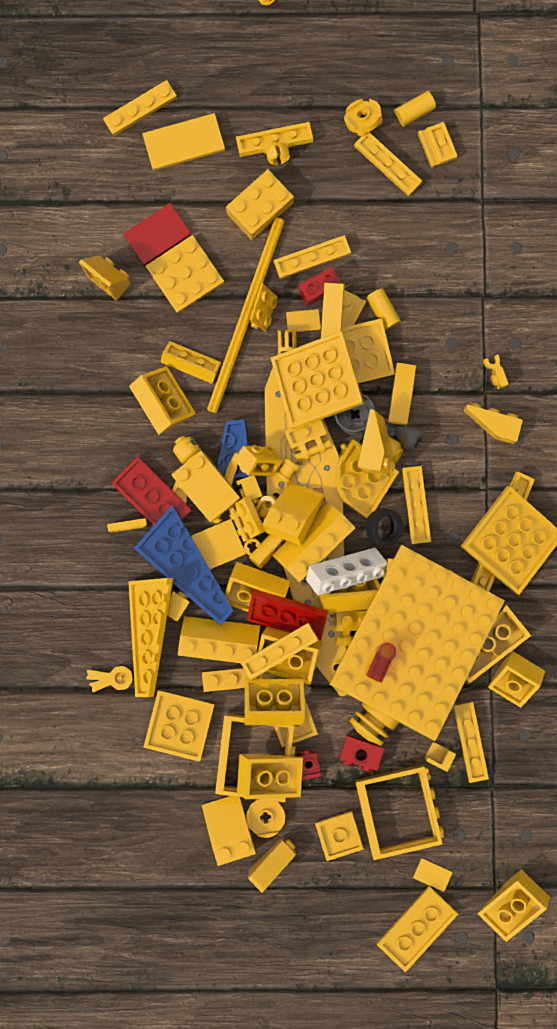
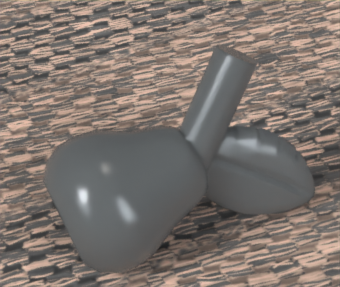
(407, 435)

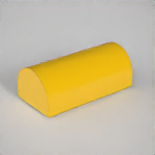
(415, 108)
(383, 308)
(266, 550)

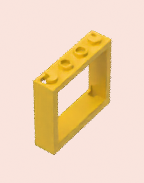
(221, 788)
(433, 813)

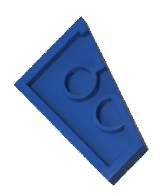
(232, 441)

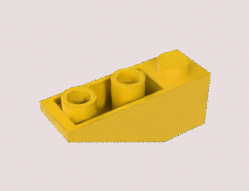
(499, 426)

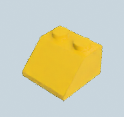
(517, 679)

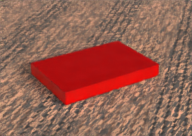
(157, 234)

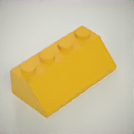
(324, 535)
(219, 642)

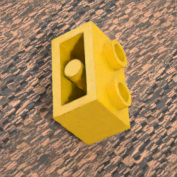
(258, 460)

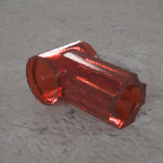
(380, 664)

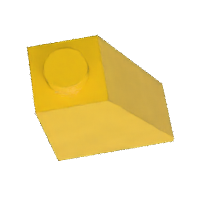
(271, 863)

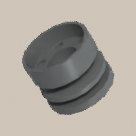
(357, 426)

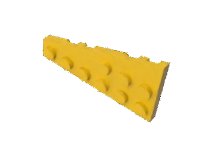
(148, 619)

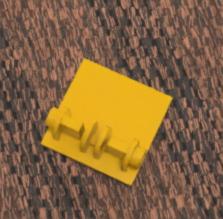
(263, 308)

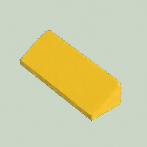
(190, 362)

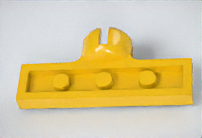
(275, 142)

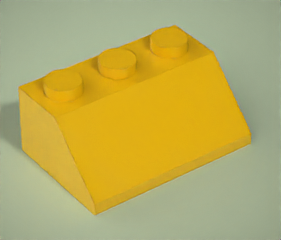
(162, 399)
(246, 579)
(350, 598)
(298, 666)
(274, 702)

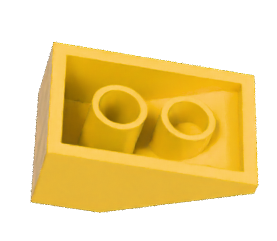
(105, 275)
(376, 450)
(206, 486)
(293, 513)
(269, 776)
(228, 829)
(514, 905)

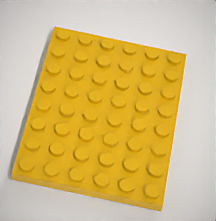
(437, 635)

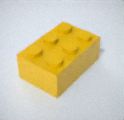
(259, 204)

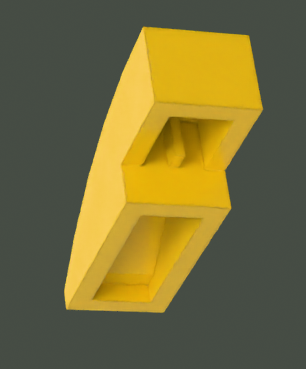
(401, 394)

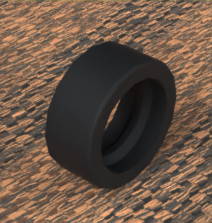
(396, 527)

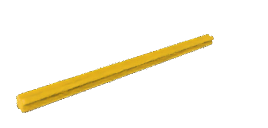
(245, 315)

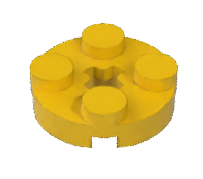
(366, 124)
(262, 828)

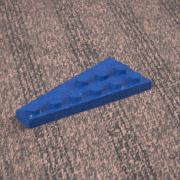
(177, 557)

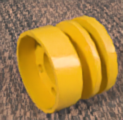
(372, 724)

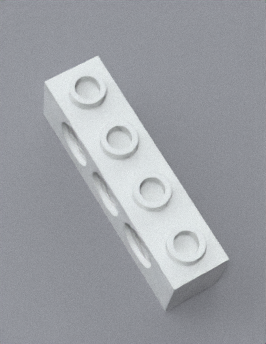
(346, 571)

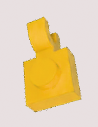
(498, 376)

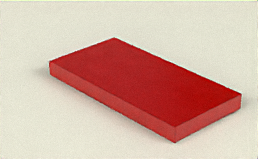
(148, 492)
(285, 613)

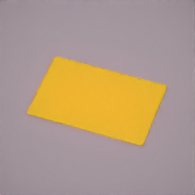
(303, 320)
(432, 875)

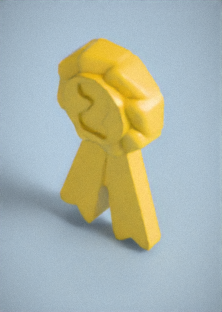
(119, 678)

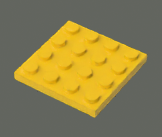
(317, 380)
(512, 540)

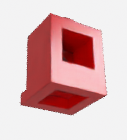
(314, 771)

